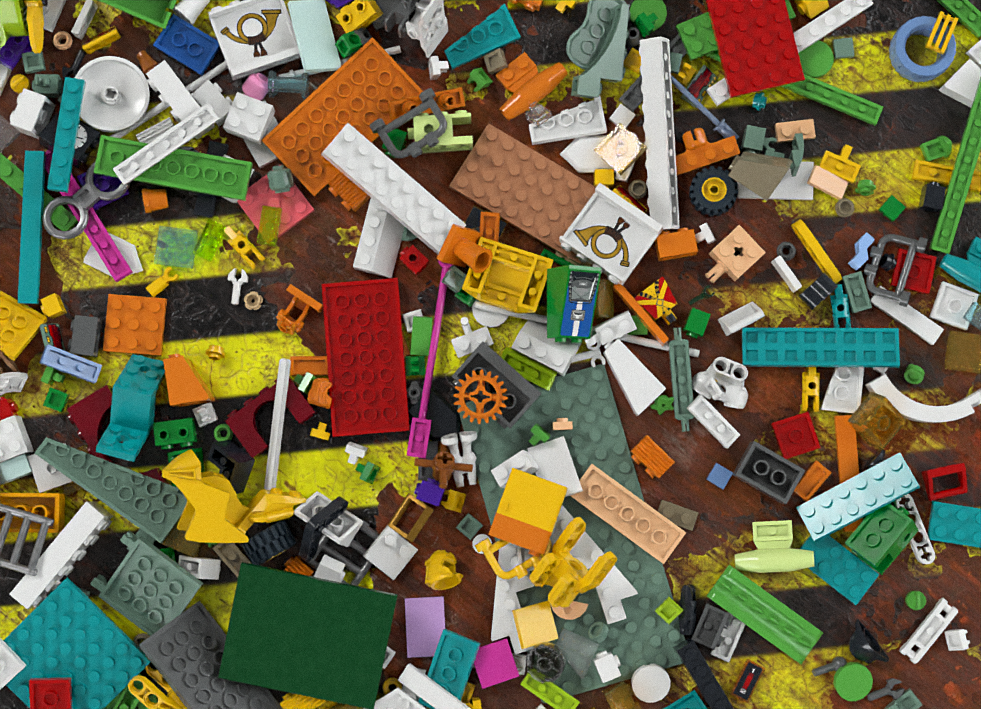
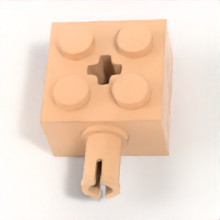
(727, 261)

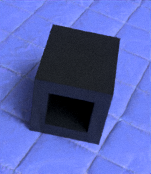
(932, 197)

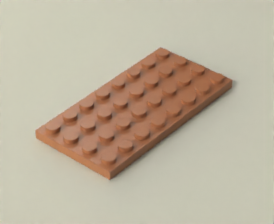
(522, 188)

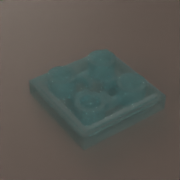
(176, 247)

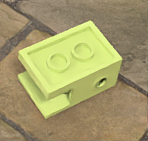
(428, 123)

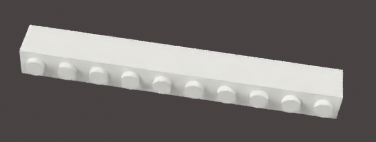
(659, 132)

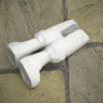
(468, 457)

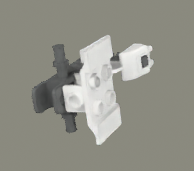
(421, 21)

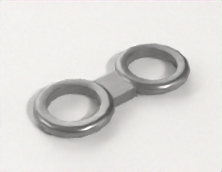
(83, 200)

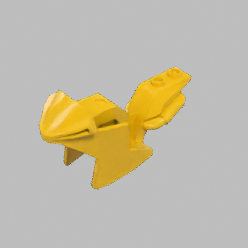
(212, 504)

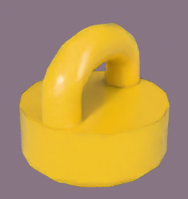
(19, 82)

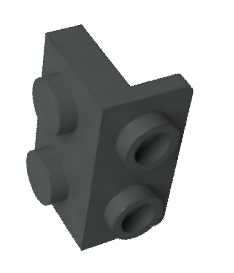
(710, 626)

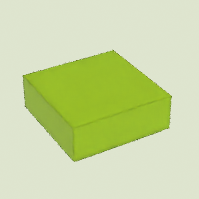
(668, 610)

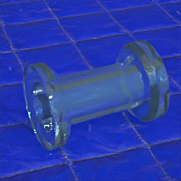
(288, 84)

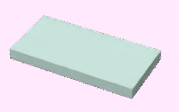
(314, 35)

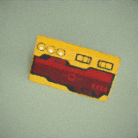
(101, 40)
(619, 190)

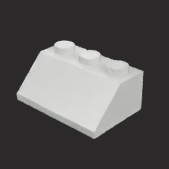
(534, 344)

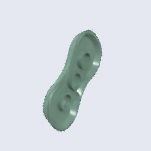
(591, 36)

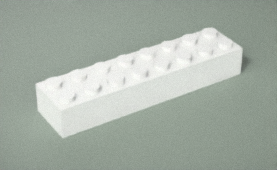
(391, 187)

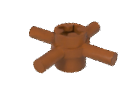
(443, 466)

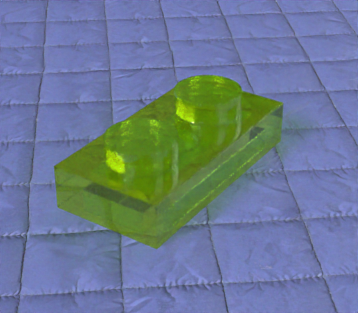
(269, 226)

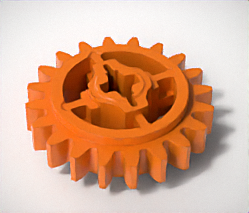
(463, 395)

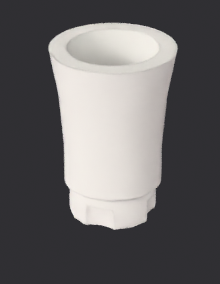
(190, 9)

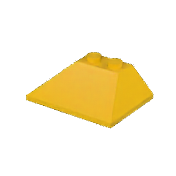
(511, 280)

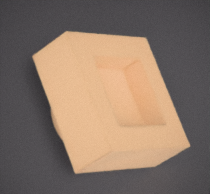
(562, 424)

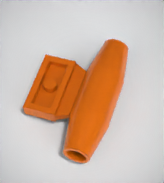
(527, 84)

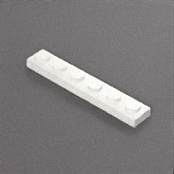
(166, 144)

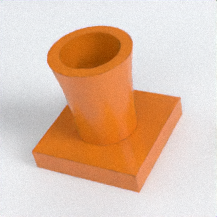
(462, 249)

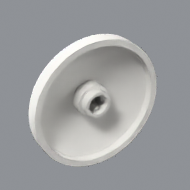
(113, 94)

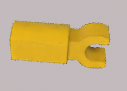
(161, 282)

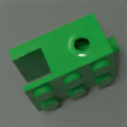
(882, 536)

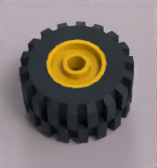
(713, 191)
(269, 543)

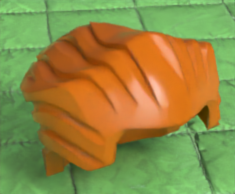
(318, 393)

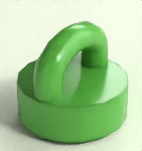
(914, 374)
(915, 600)

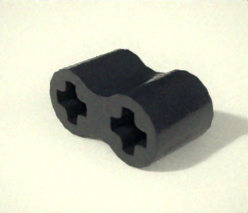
(818, 291)

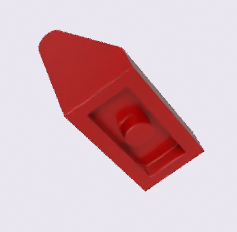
(949, 469)

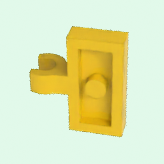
(840, 164)

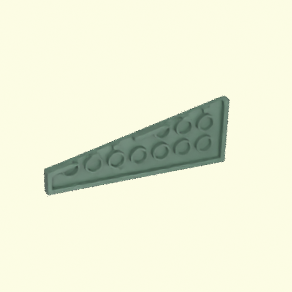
(138, 498)

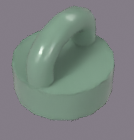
(598, 632)

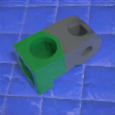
(352, 41)

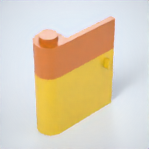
(528, 511)

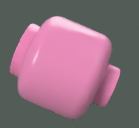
(256, 86)

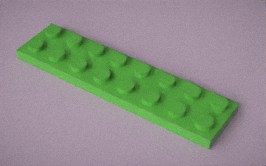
(180, 169)

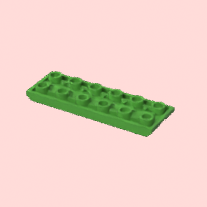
(764, 614)

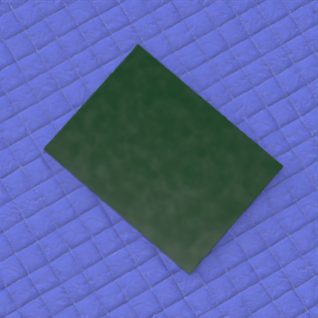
(307, 635)

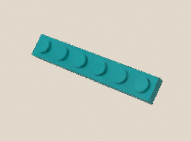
(66, 135)

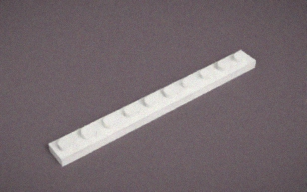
(807, 36)

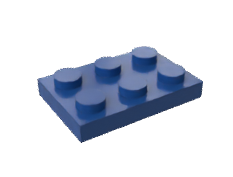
(187, 45)

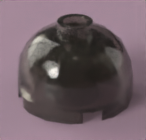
(546, 662)

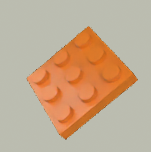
(135, 324)

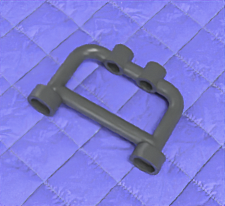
(414, 148)
(877, 253)

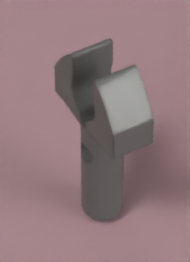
(887, 690)

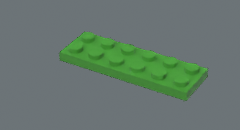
(699, 36)

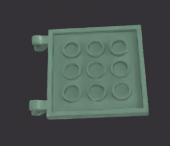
(148, 586)

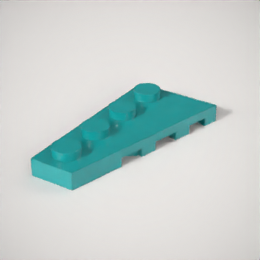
(484, 38)

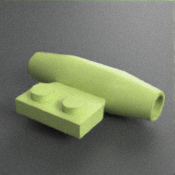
(773, 550)

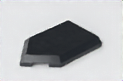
(443, 416)

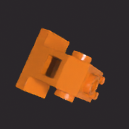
(301, 301)

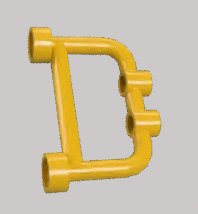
(519, 571)

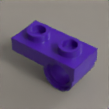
(13, 50)

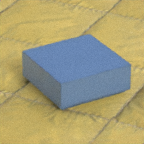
(719, 476)

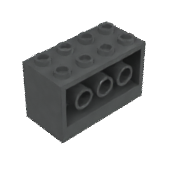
(516, 385)

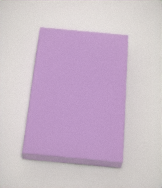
(424, 625)

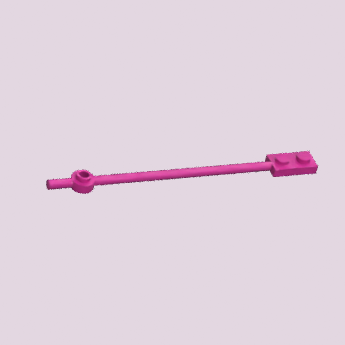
(421, 426)

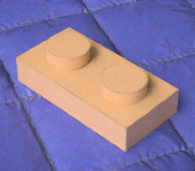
(786, 130)

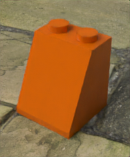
(185, 383)

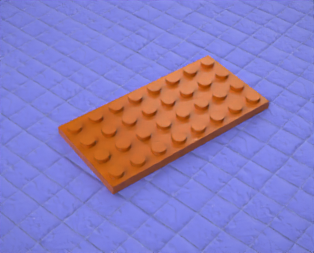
(351, 95)

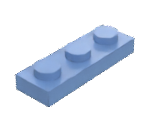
(70, 364)

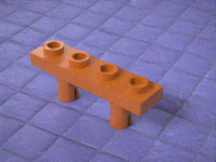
(445, 100)

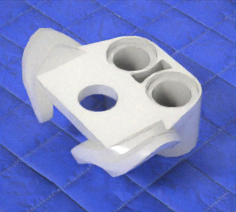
(736, 393)

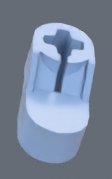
(861, 251)

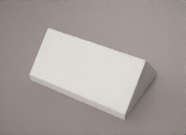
(340, 530)

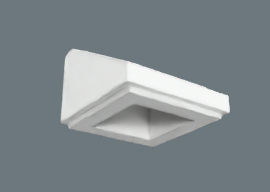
(714, 388)

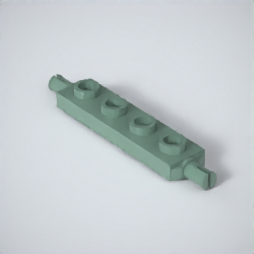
(681, 378)

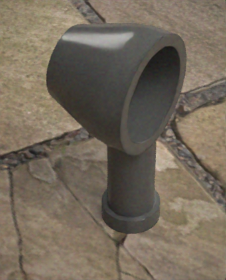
(634, 41)

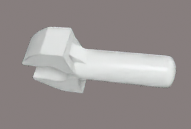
(237, 285)

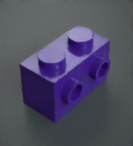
(429, 492)

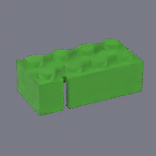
(147, 10)

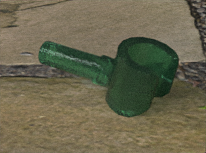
(703, 294)

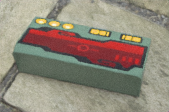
(703, 80)
(52, 335)

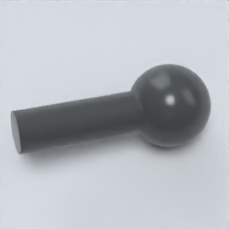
(836, 663)

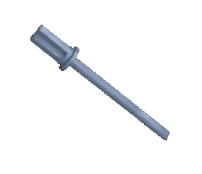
(720, 126)

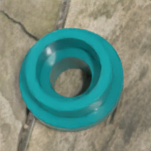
(759, 101)

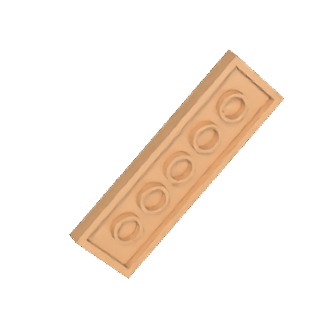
(628, 514)

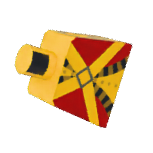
(658, 301)

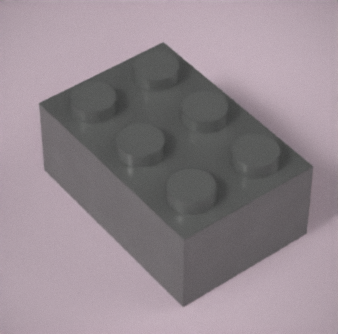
(768, 472)

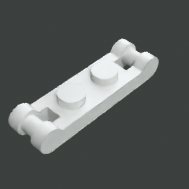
(929, 631)

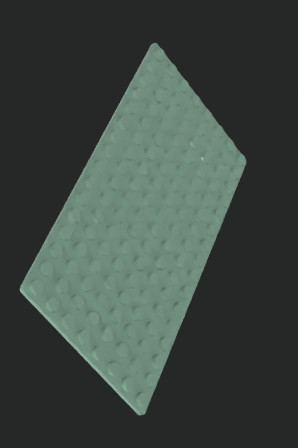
(596, 440)

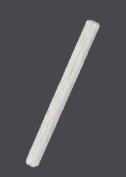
(277, 423)

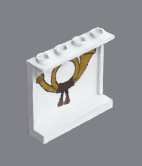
(254, 35)
(611, 234)

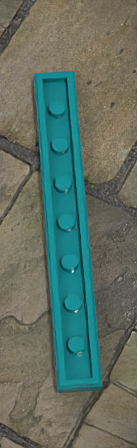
(31, 227)

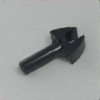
(75, 66)

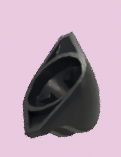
(865, 646)

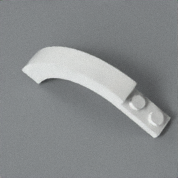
(919, 412)

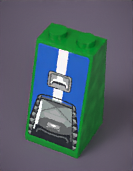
(571, 302)

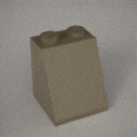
(759, 172)

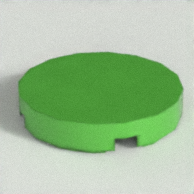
(649, 7)
(816, 59)
(853, 681)

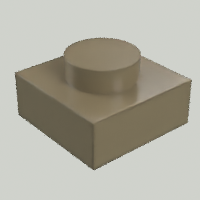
(495, 61)

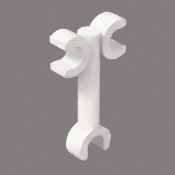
(594, 353)

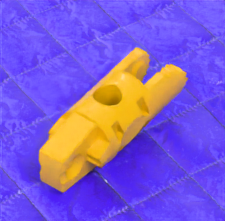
(237, 240)
(812, 378)

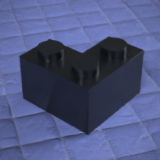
(232, 462)

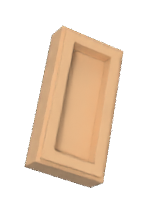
(827, 182)

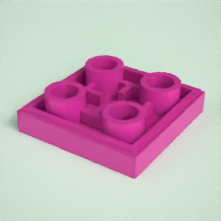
(495, 663)

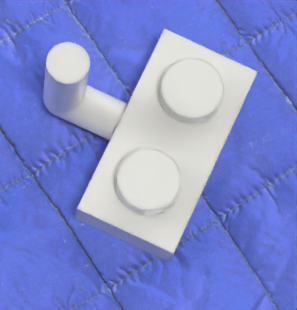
(471, 340)

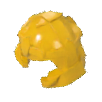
(441, 571)

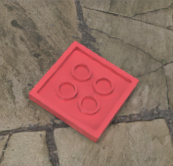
(293, 204)

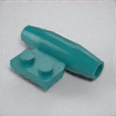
(965, 270)

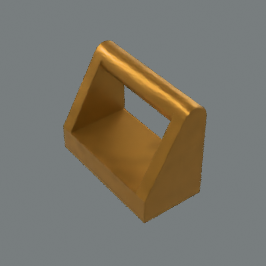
(420, 522)

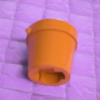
(154, 199)

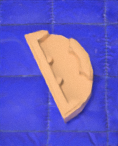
(572, 612)

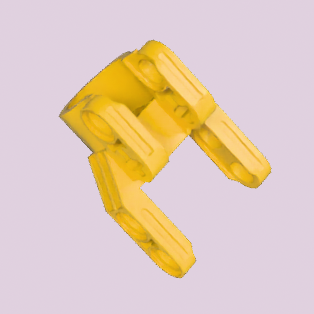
(567, 573)
(168, 701)

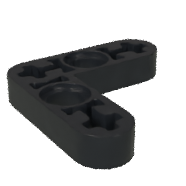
(316, 524)

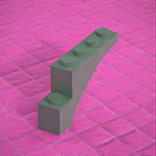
(610, 60)

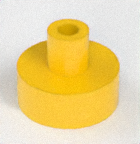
(320, 432)

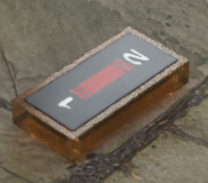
(747, 680)

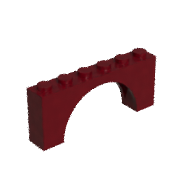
(89, 418)

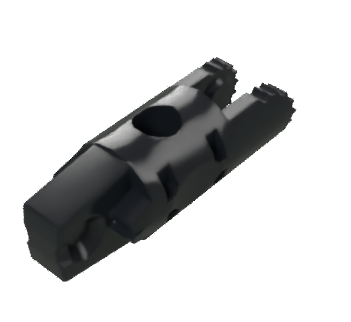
(689, 605)

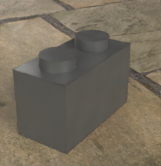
(85, 336)

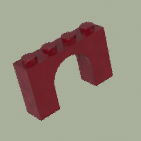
(244, 421)

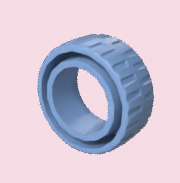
(904, 65)

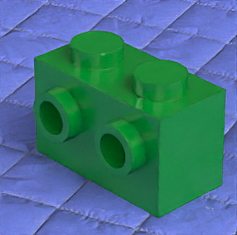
(175, 432)

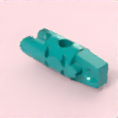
(837, 300)

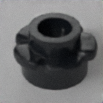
(888, 261)

